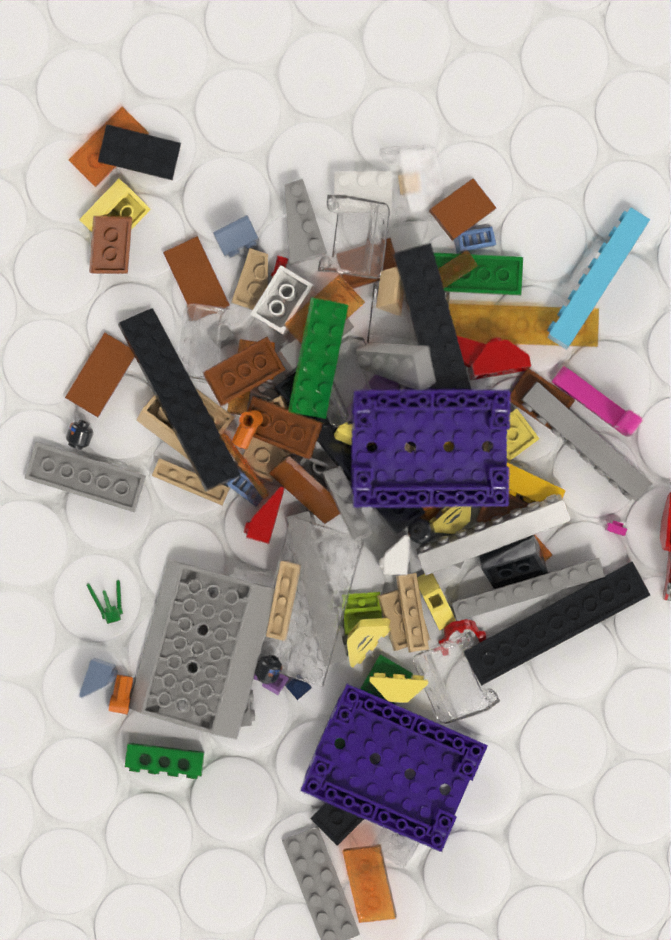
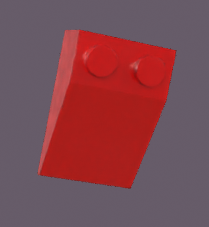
(263, 521)

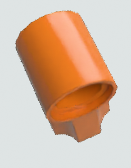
(247, 429)
(121, 696)

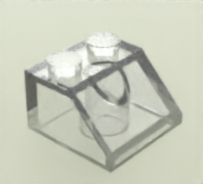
(396, 847)

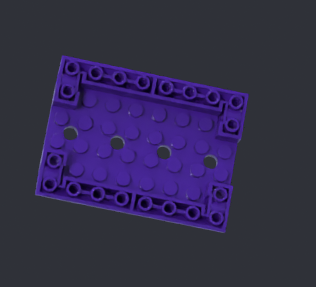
(430, 473)
(381, 790)

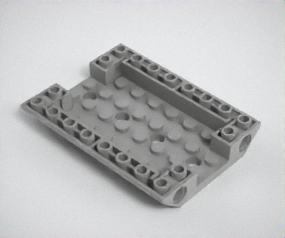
(224, 655)

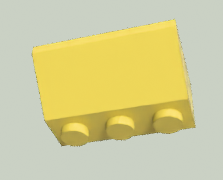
(117, 201)

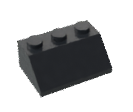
(513, 562)

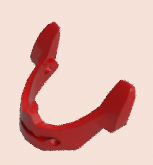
(460, 626)

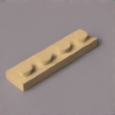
(188, 481)
(283, 600)
(412, 612)

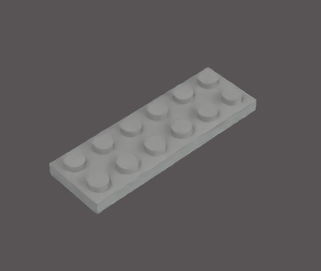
(85, 477)
(320, 886)

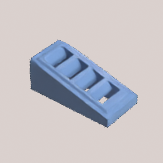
(459, 243)
(256, 500)

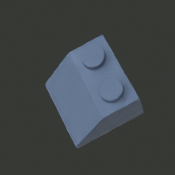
(236, 236)
(98, 676)

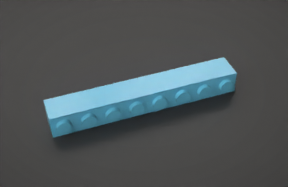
(599, 277)

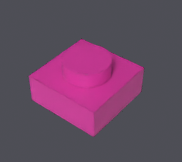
(616, 527)

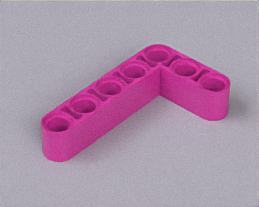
(623, 421)

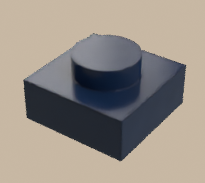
(298, 687)

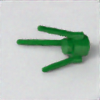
(111, 614)

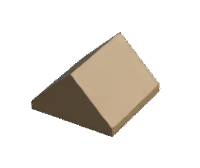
(390, 292)

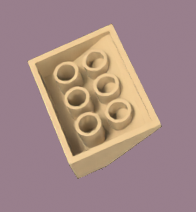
(156, 421)

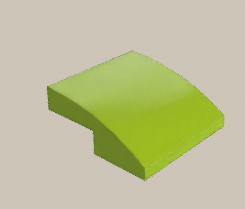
(361, 607)

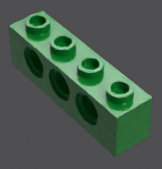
(134, 763)

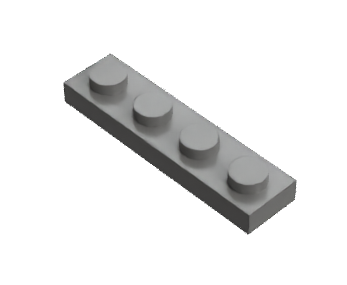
(342, 495)

